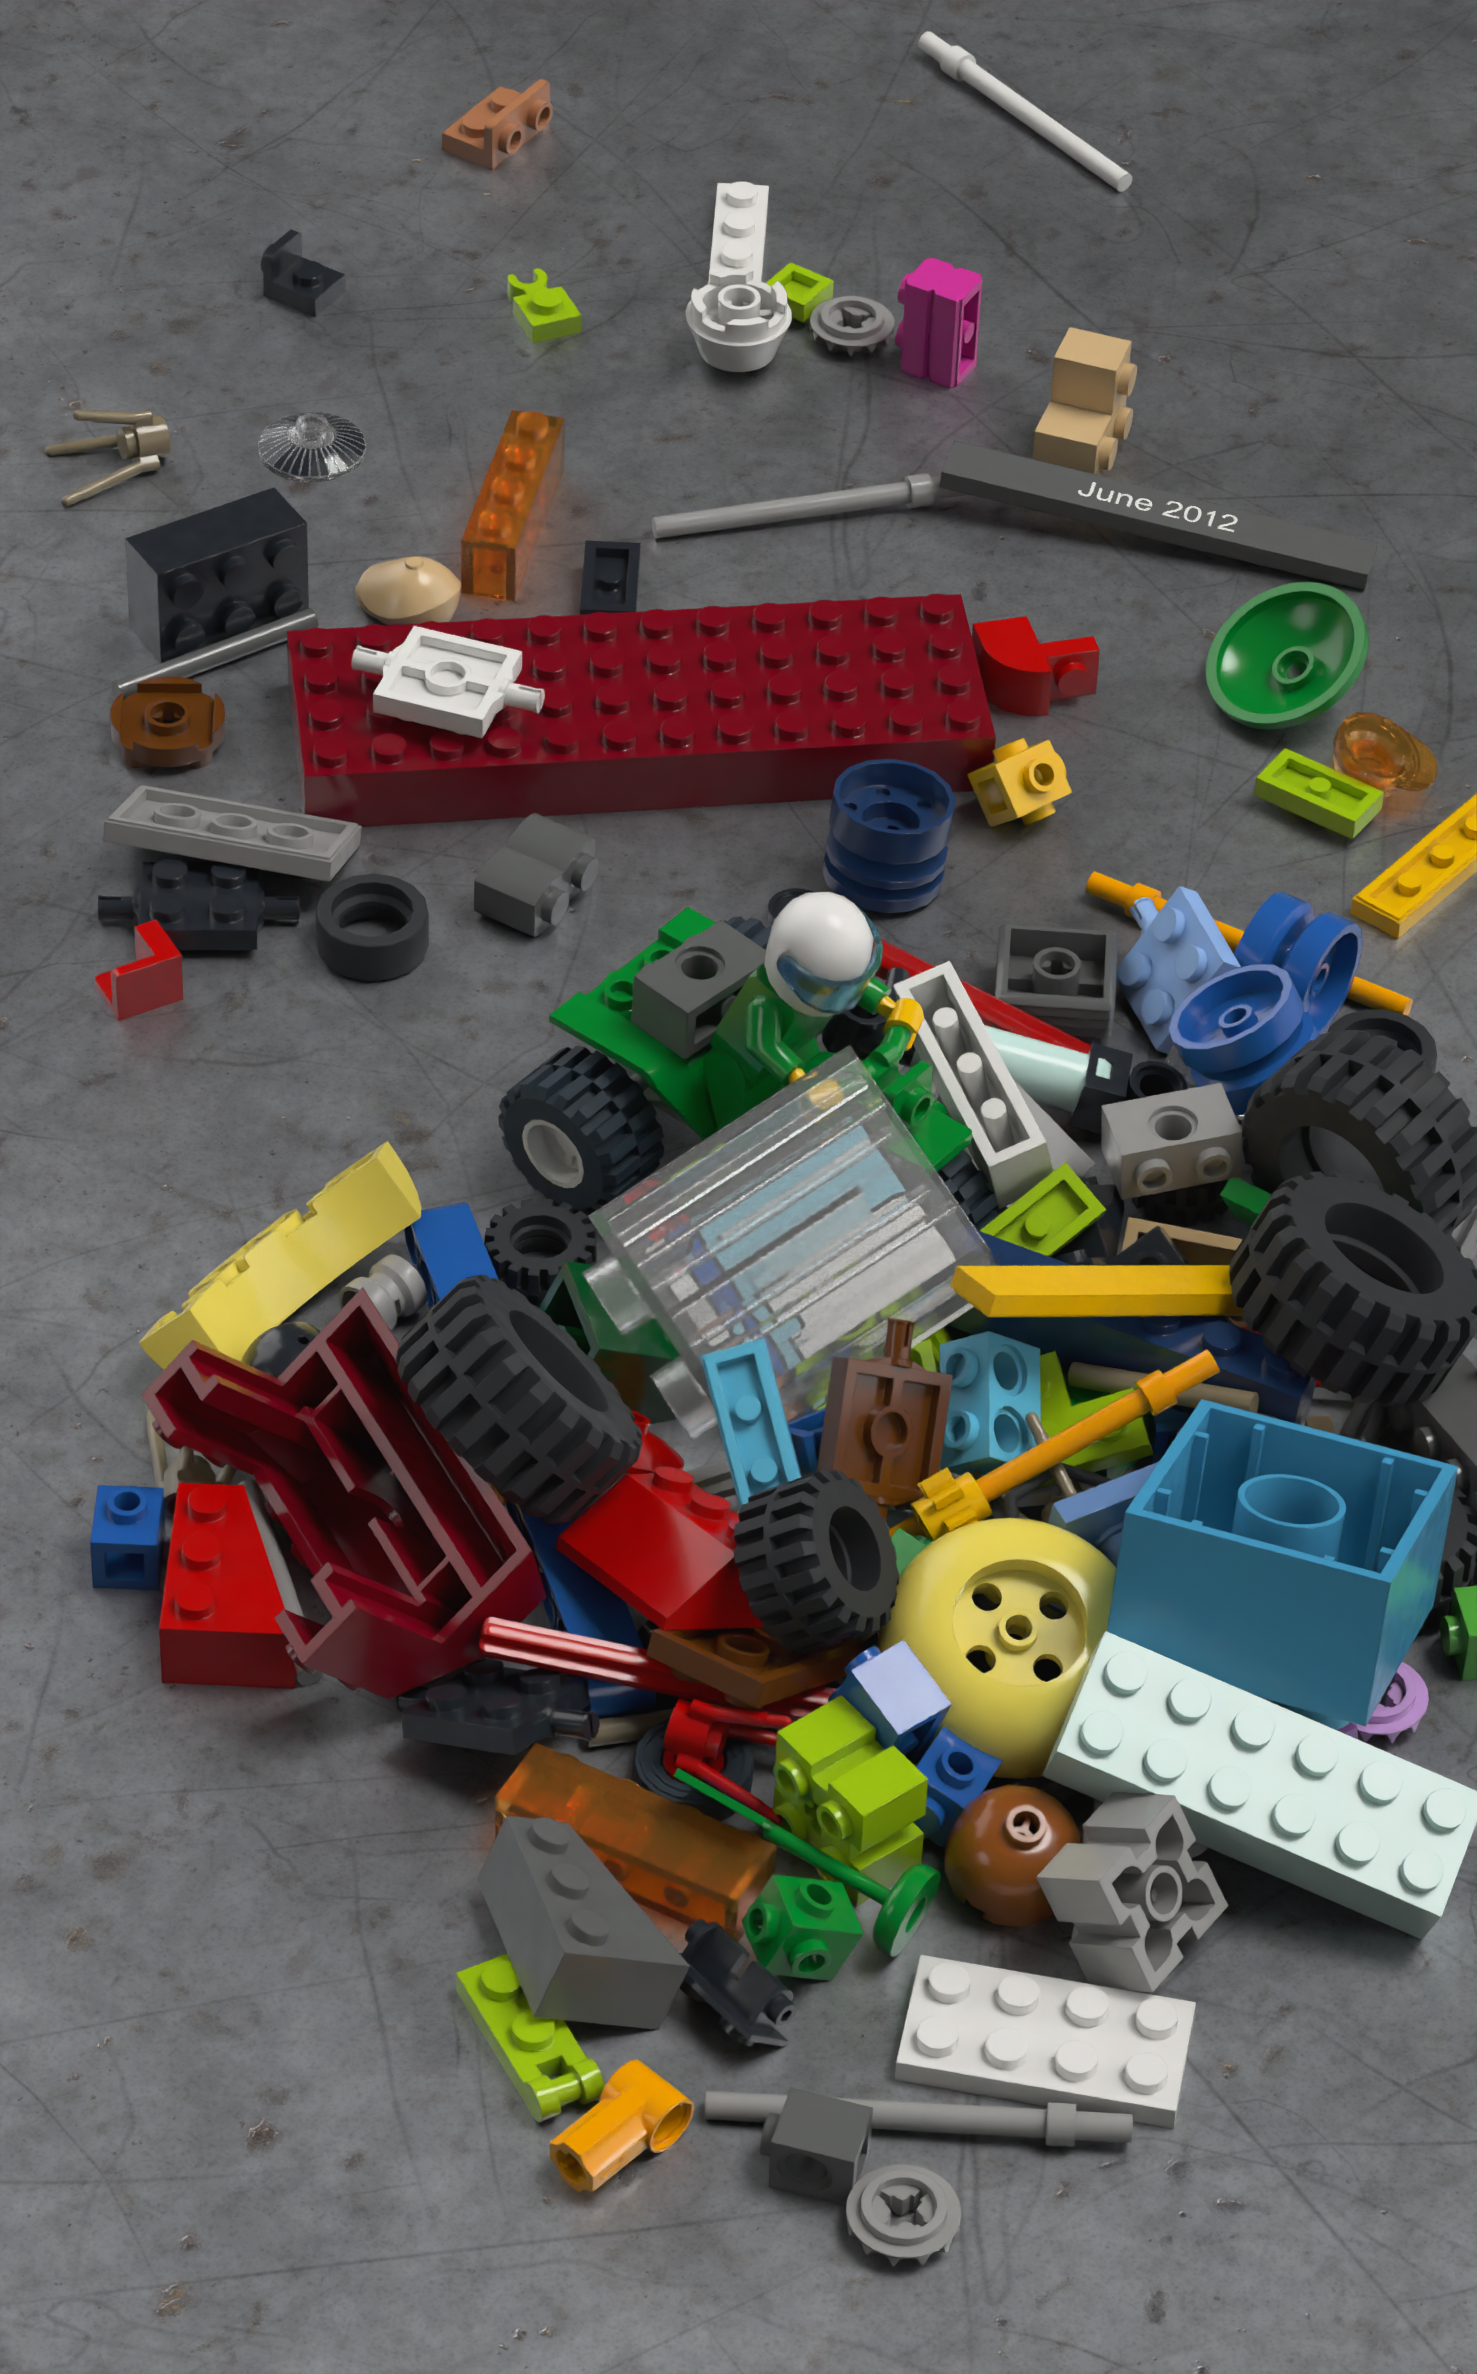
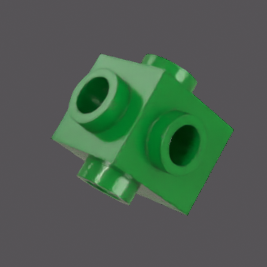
(802, 1927)

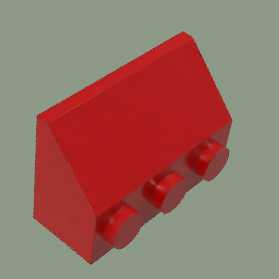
(664, 1551)

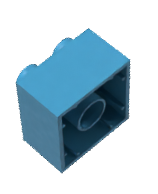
(1283, 1560)

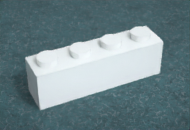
(977, 1085)

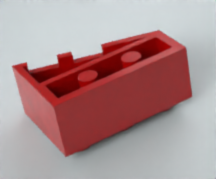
(220, 1595)

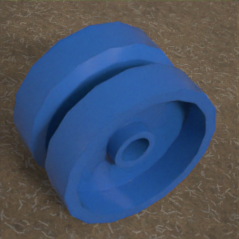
(1314, 951)
(1241, 1029)

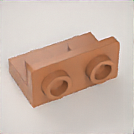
(499, 125)

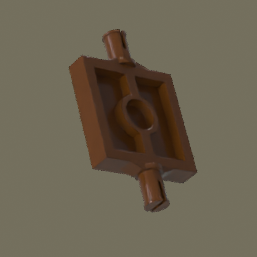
(885, 1420)

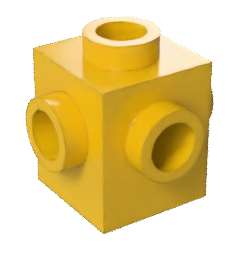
(1020, 782)

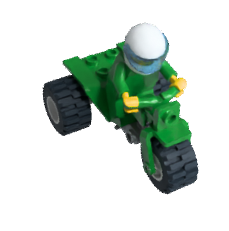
(587, 1116)

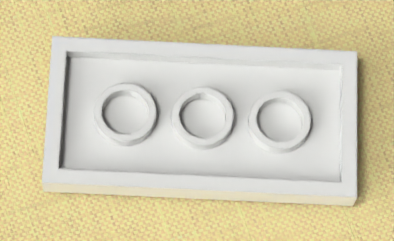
(1045, 2040)

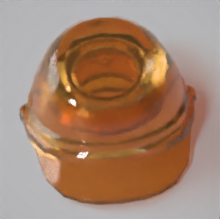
(1382, 754)

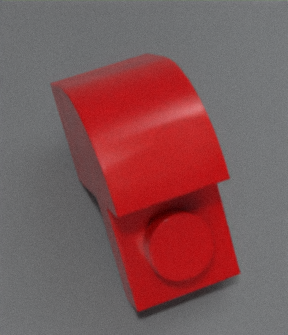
(1027, 675)

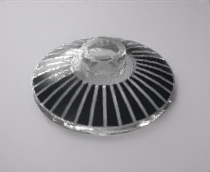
(312, 447)

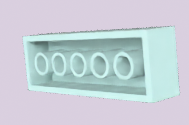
(1268, 1785)

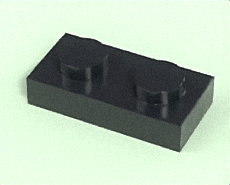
(610, 577)

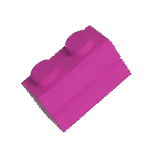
(939, 322)

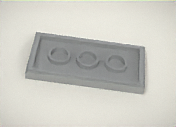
(233, 833)

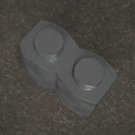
(535, 875)

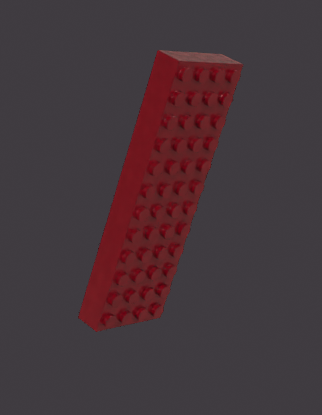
(651, 711)

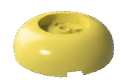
(1023, 1568)

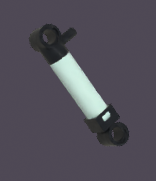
(1044, 1070)

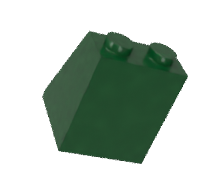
(622, 1359)

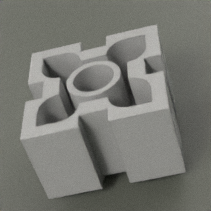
(1132, 1891)

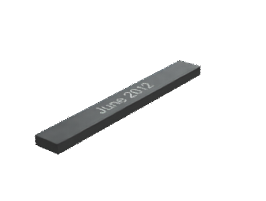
(1158, 515)

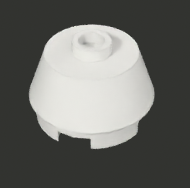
(738, 320)

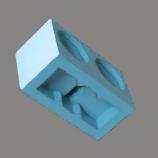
(988, 1402)

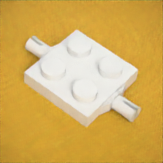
(447, 681)

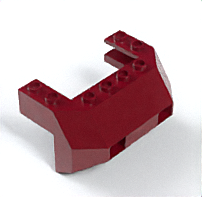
(373, 1497)

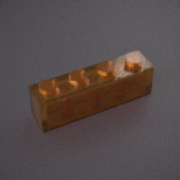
(512, 505)
(654, 1847)

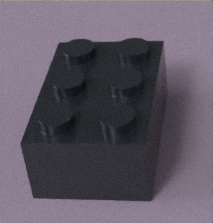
(217, 574)

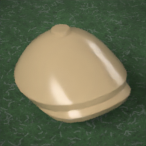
(409, 591)

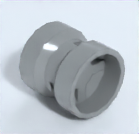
(392, 1287)

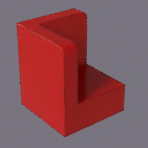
(149, 981)

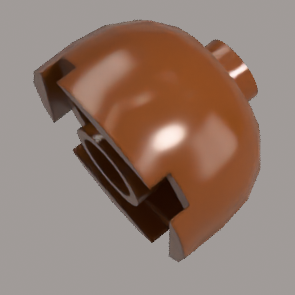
(1001, 1849)

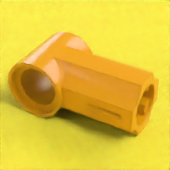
(632, 2114)

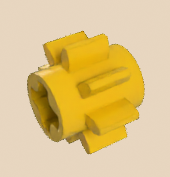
(949, 1503)

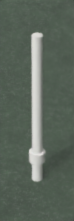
(962, 66)

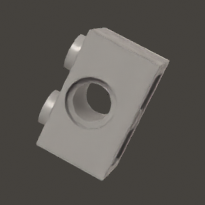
(1171, 1141)

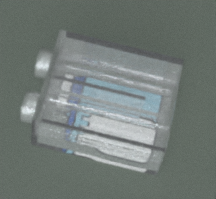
(790, 1231)

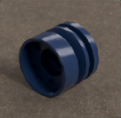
(888, 835)

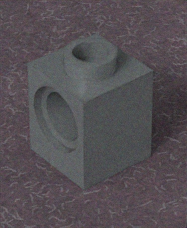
(817, 2145)

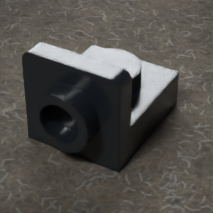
(297, 280)

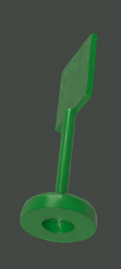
(901, 1907)

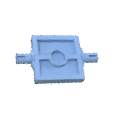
(1171, 960)

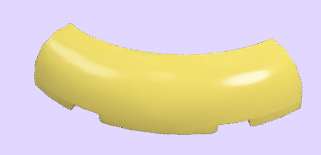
(291, 1260)

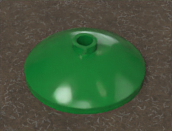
(1287, 655)

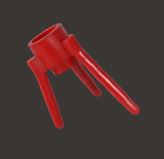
(702, 1730)

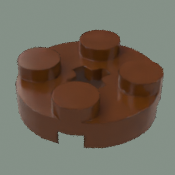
(187, 742)

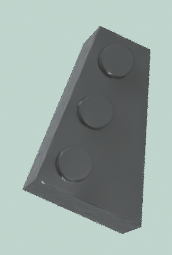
(575, 1930)

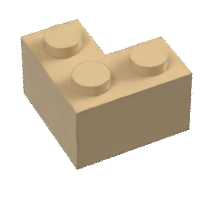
(1087, 402)

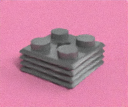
(1060, 977)

